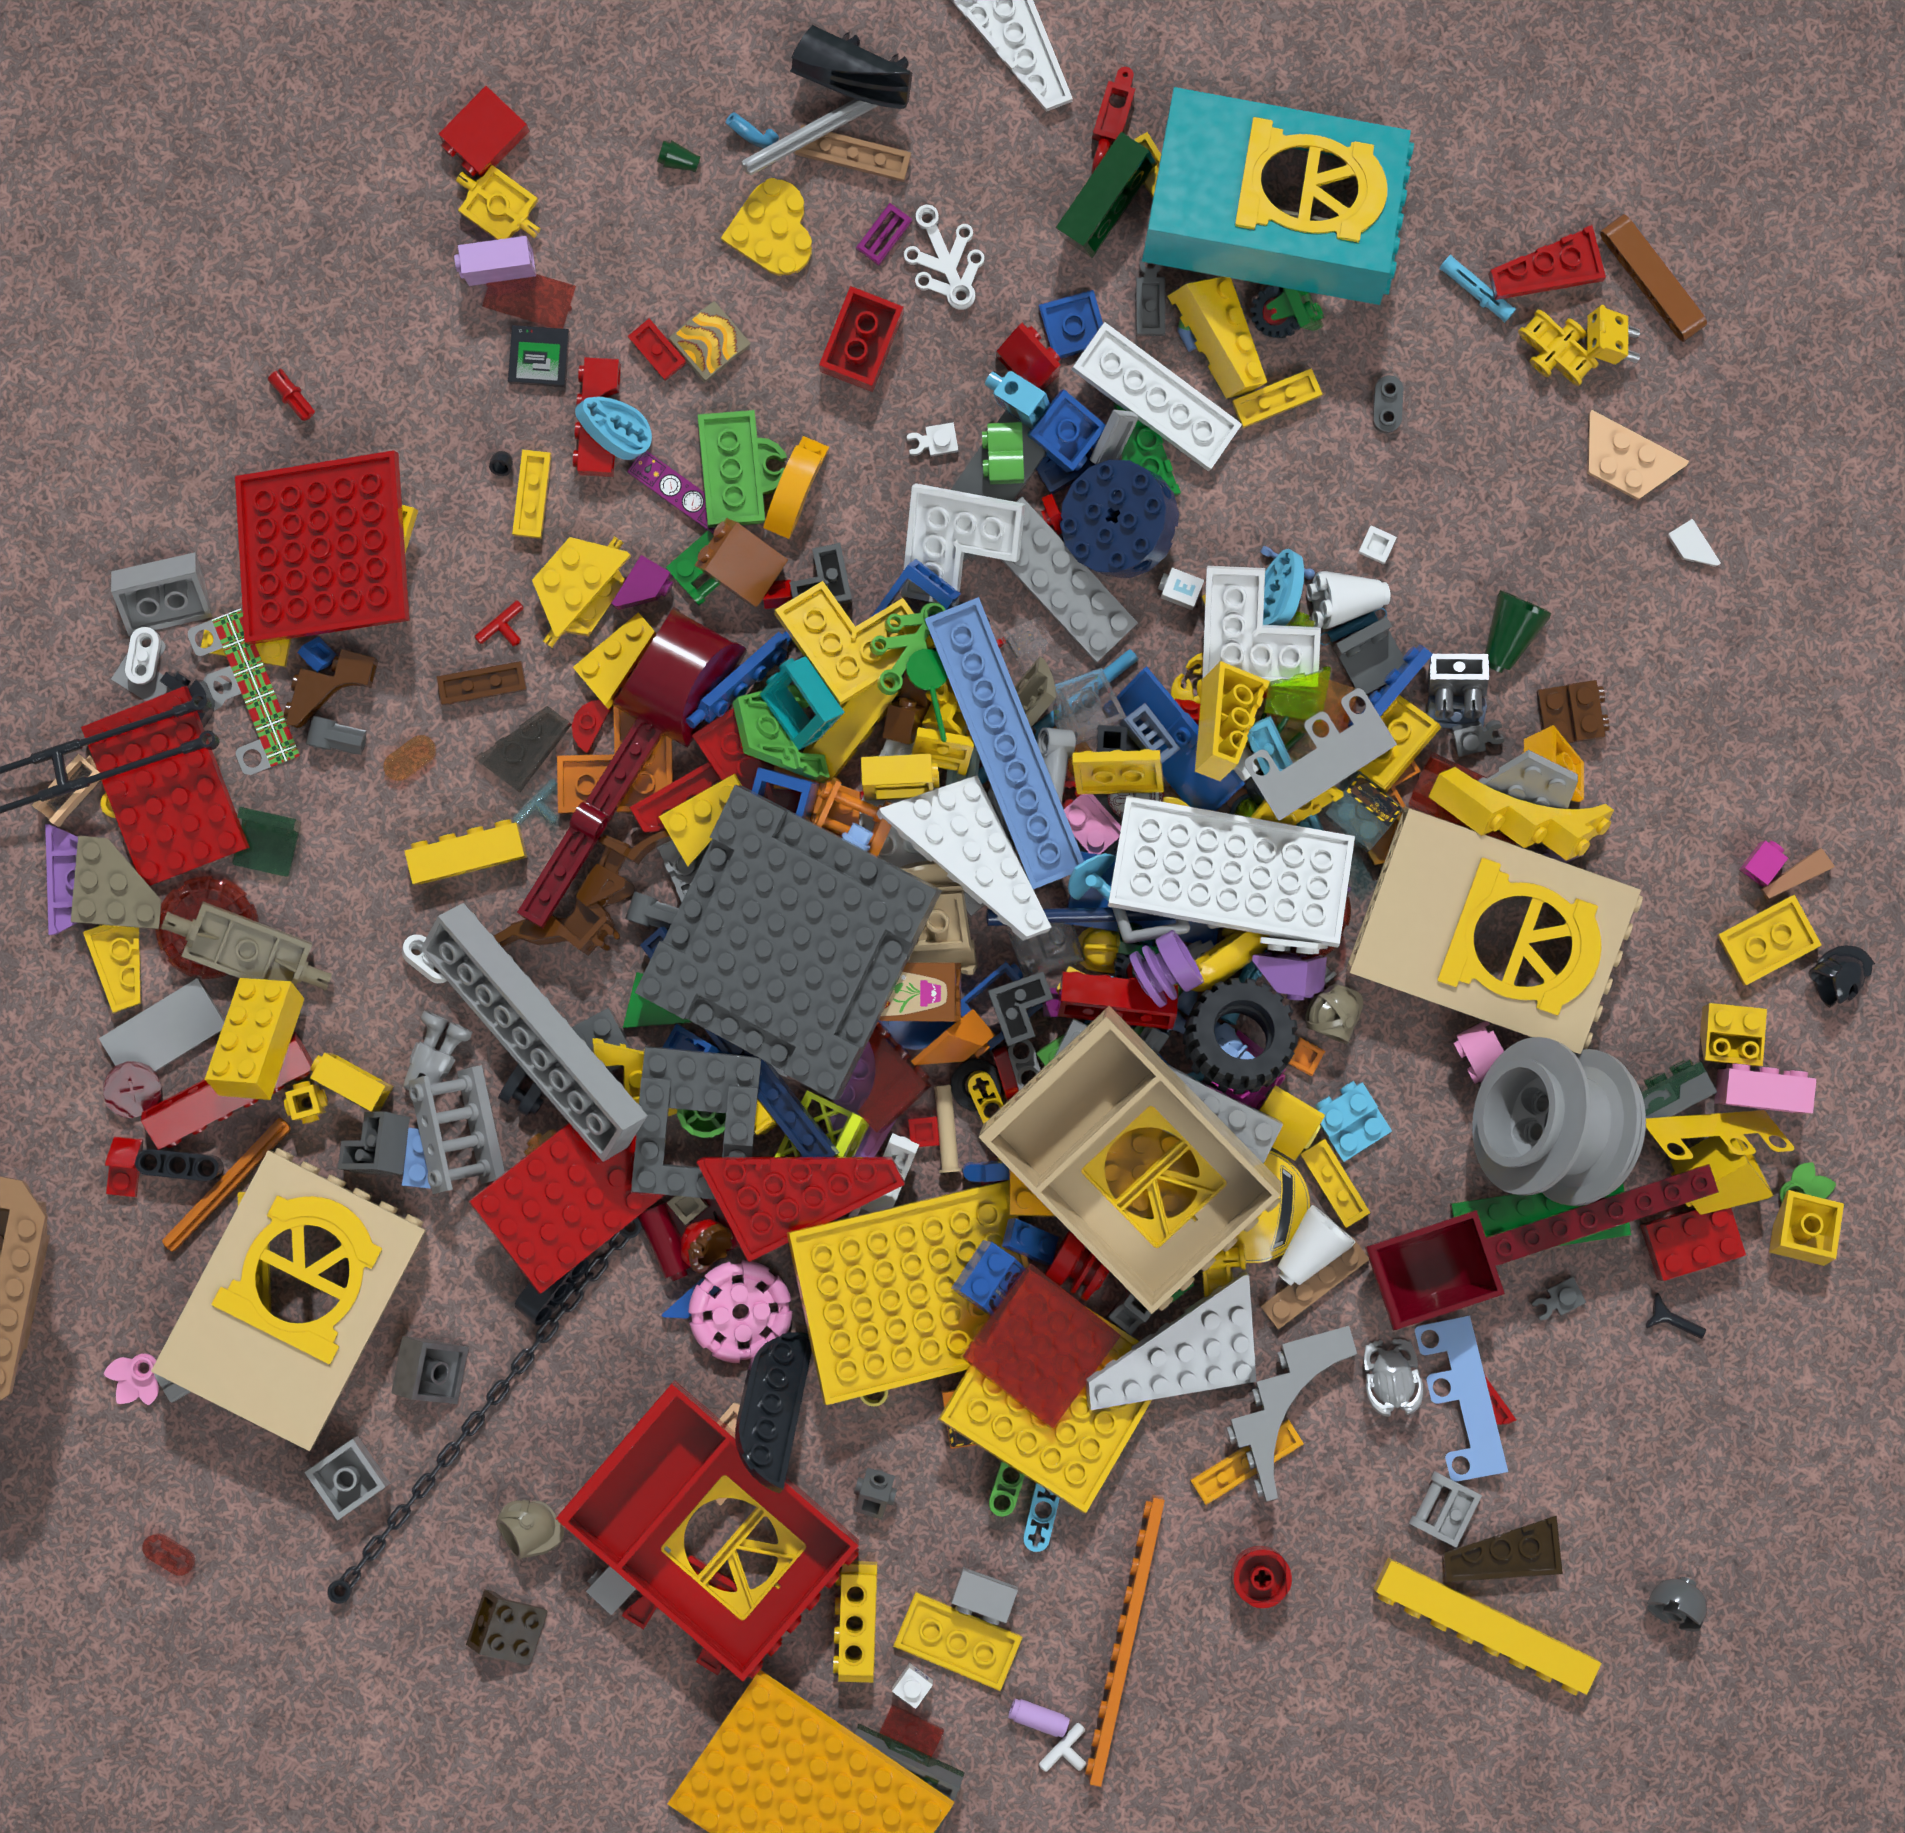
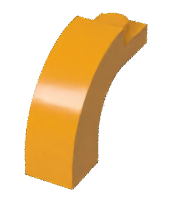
(794, 486)

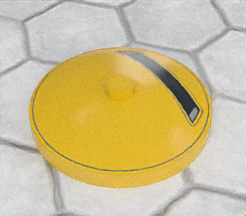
(1276, 1228)

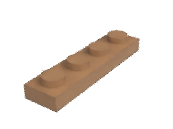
(858, 155)
(1296, 1298)

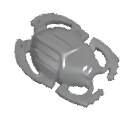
(1392, 1378)

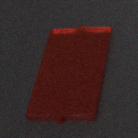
(532, 299)

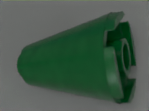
(1512, 630)

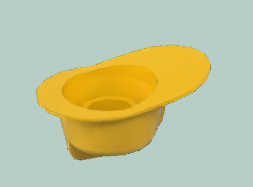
(1099, 949)

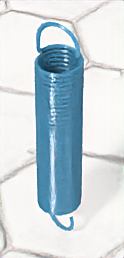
(1352, 626)

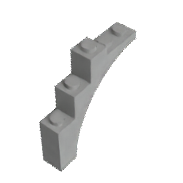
(1260, 1430)

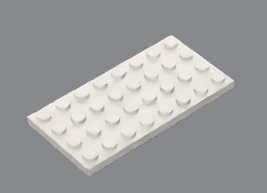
(1231, 871)

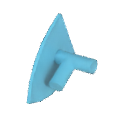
(1089, 875)

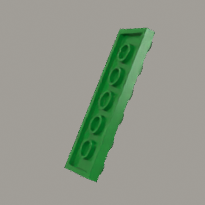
(1515, 1210)

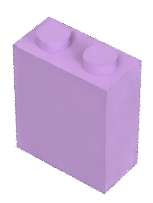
(495, 260)

